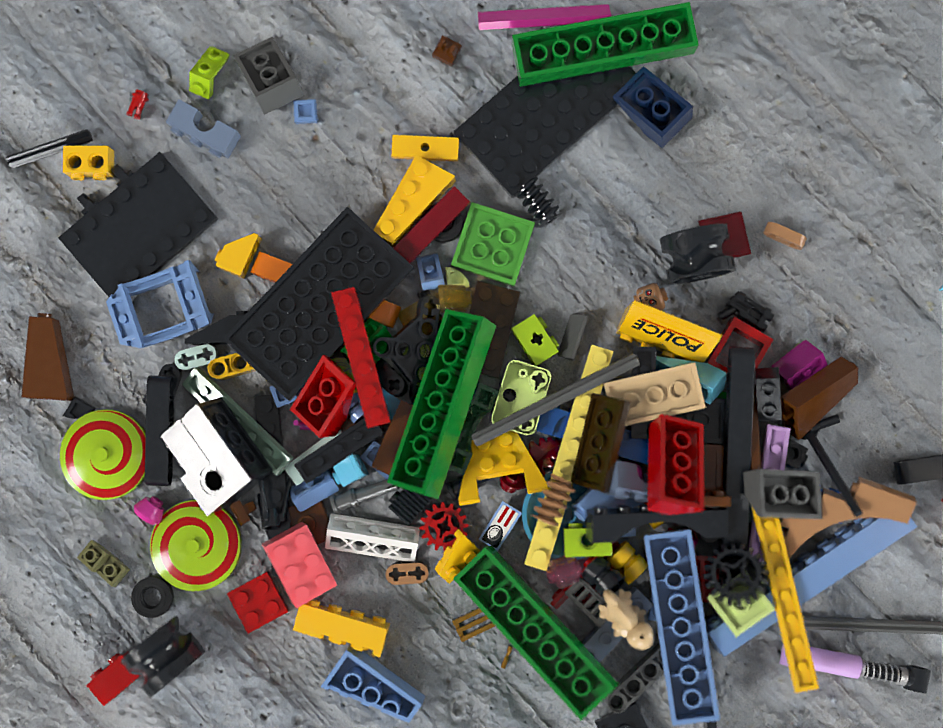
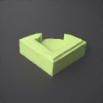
(455, 277)

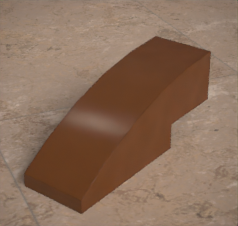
(391, 441)

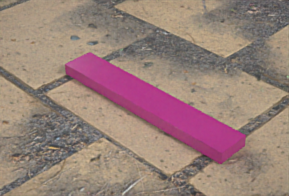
(541, 16)

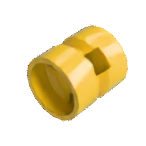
(627, 563)

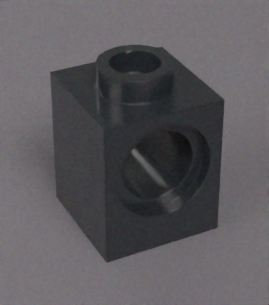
(800, 455)

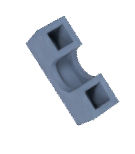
(185, 121)
(627, 483)

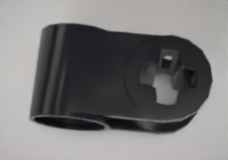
(387, 376)

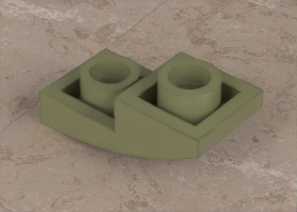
(103, 562)

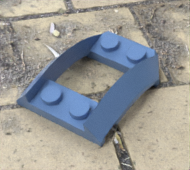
(189, 295)

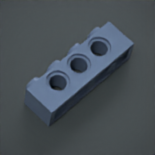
(601, 640)

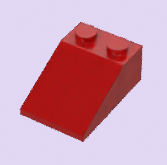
(325, 399)

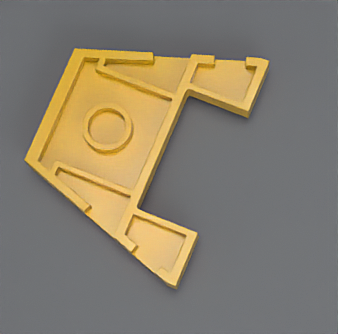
(499, 458)

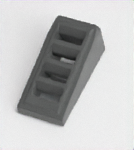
(575, 588)

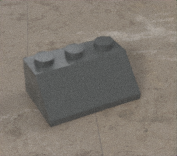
(784, 493)

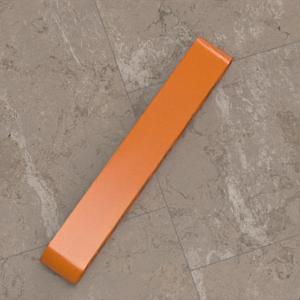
(273, 268)

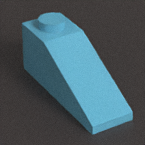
(711, 378)
(349, 470)

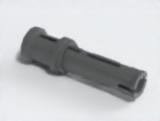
(354, 497)

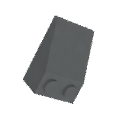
(268, 75)

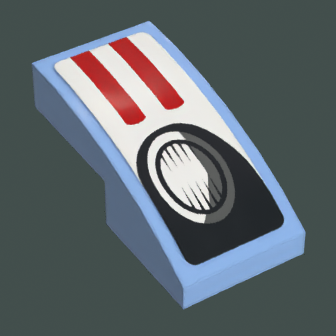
(500, 525)

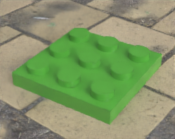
(492, 244)

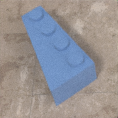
(373, 685)

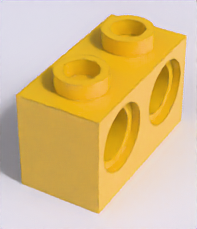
(89, 156)

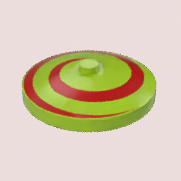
(104, 454)
(195, 548)

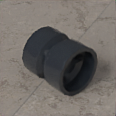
(599, 574)

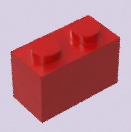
(112, 680)

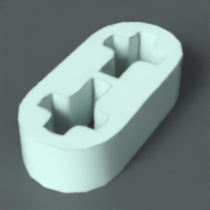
(194, 352)

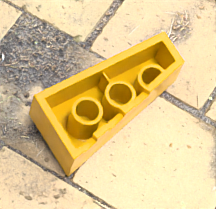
(416, 193)
(342, 626)

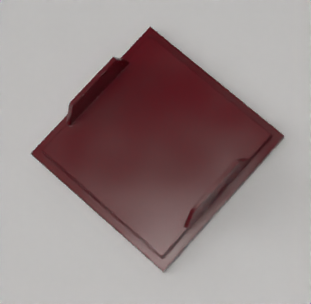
(738, 242)

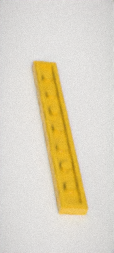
(786, 604)

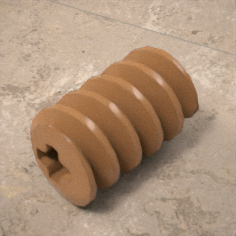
(553, 500)

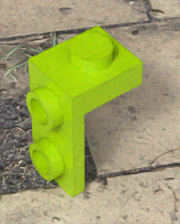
(203, 73)

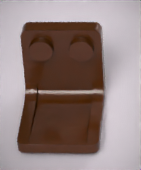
(713, 479)

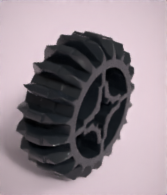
(745, 557)

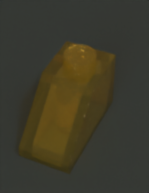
(454, 297)

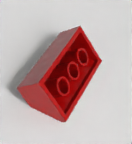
(675, 466)

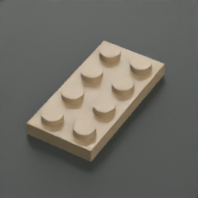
(659, 392)

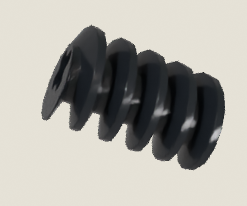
(538, 202)

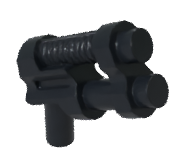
(741, 305)

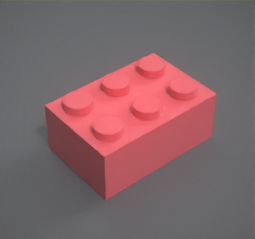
(299, 564)

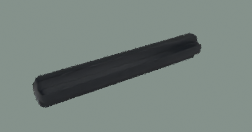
(48, 149)

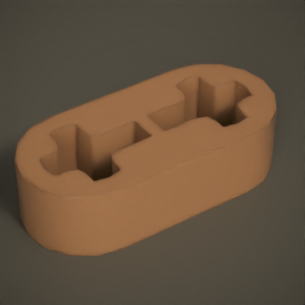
(785, 235)
(406, 567)

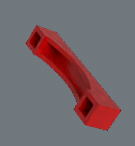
(361, 357)

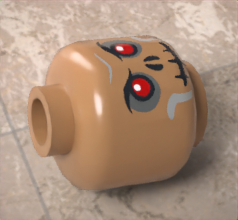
(652, 296)

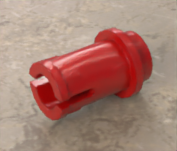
(138, 102)

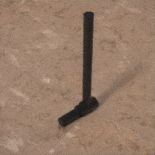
(829, 466)

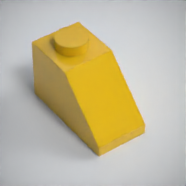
(238, 255)

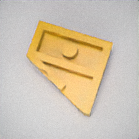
(456, 557)

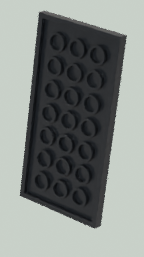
(536, 123)
(297, 315)

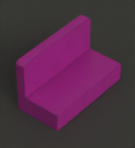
(800, 364)

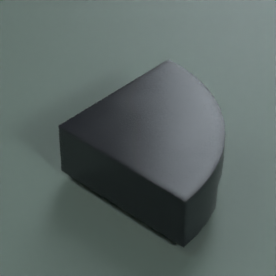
(78, 408)

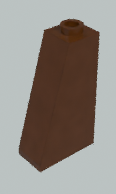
(46, 364)
(817, 395)

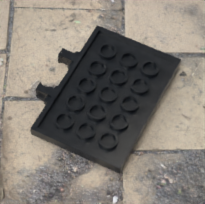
(137, 224)

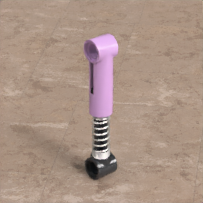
(853, 666)

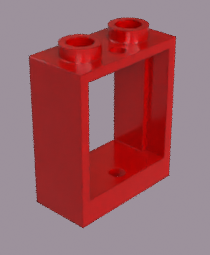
(746, 331)

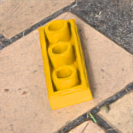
(439, 147)

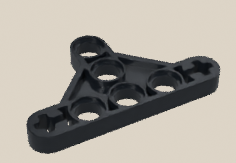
(414, 338)

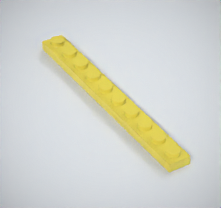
(545, 534)

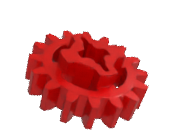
(432, 522)

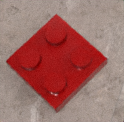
(258, 602)

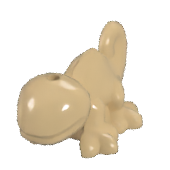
(627, 619)

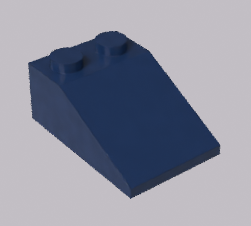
(654, 106)

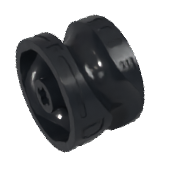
(697, 254)
(163, 656)

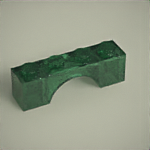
(480, 405)

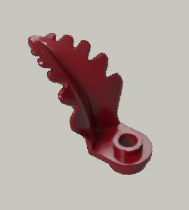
(542, 457)

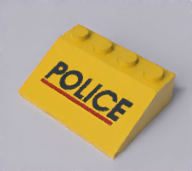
(666, 333)

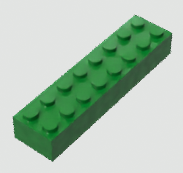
(604, 44)
(442, 403)
(536, 632)

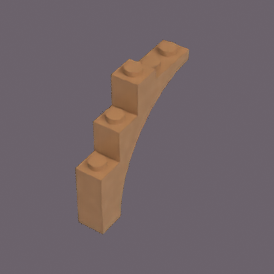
(872, 498)

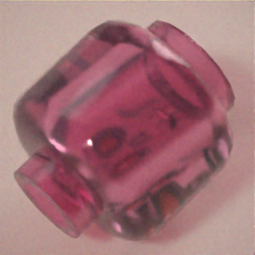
(564, 571)

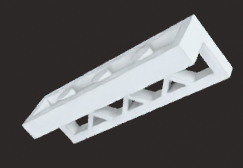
(372, 534)

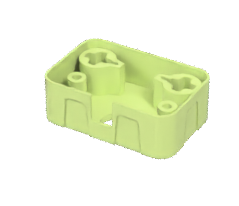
(519, 378)

